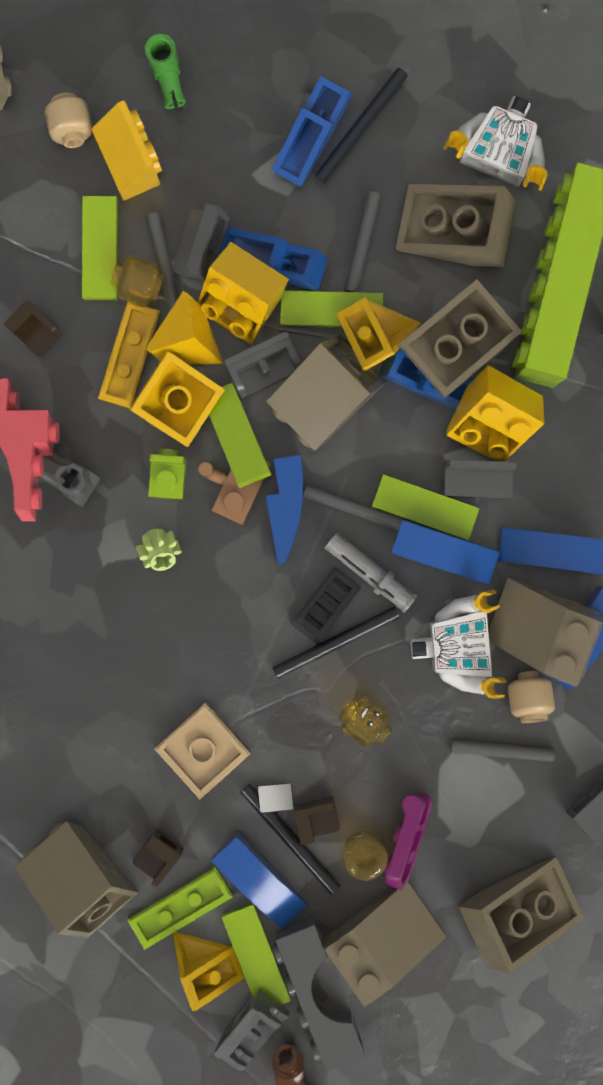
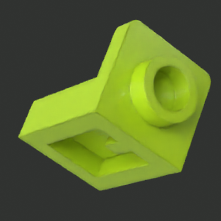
(167, 474)

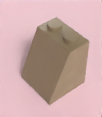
(324, 392)
(74, 881)

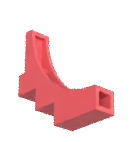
(24, 441)

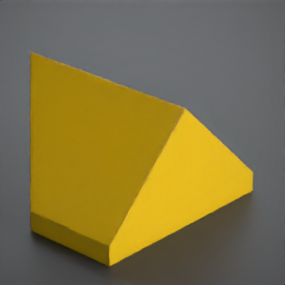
(374, 331)
(186, 334)
(205, 968)

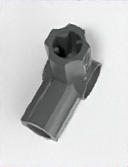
(69, 478)

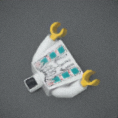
(502, 144)
(461, 645)

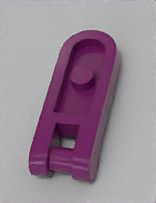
(408, 839)

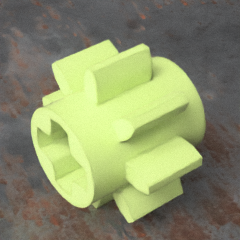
(158, 549)

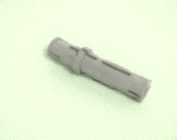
(366, 568)

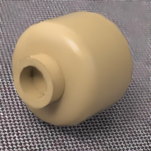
(68, 120)
(531, 697)

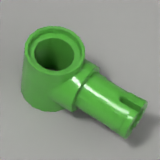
(165, 70)

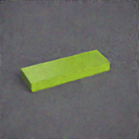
(99, 246)
(319, 308)
(238, 439)
(425, 507)
(180, 907)
(255, 952)

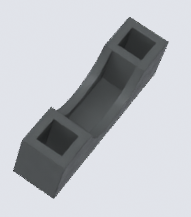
(333, 1031)

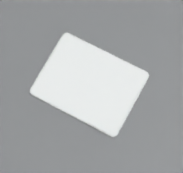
(275, 798)

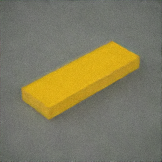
(129, 355)

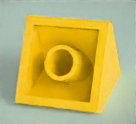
(177, 399)

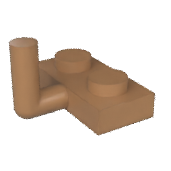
(232, 501)

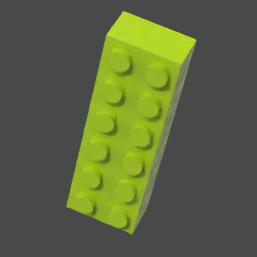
(564, 279)

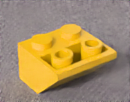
(127, 156)
(241, 292)
(496, 415)

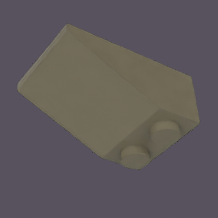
(457, 223)
(460, 338)
(546, 630)
(521, 915)
(383, 943)

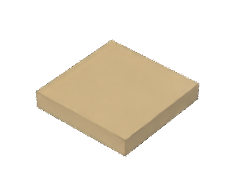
(202, 750)

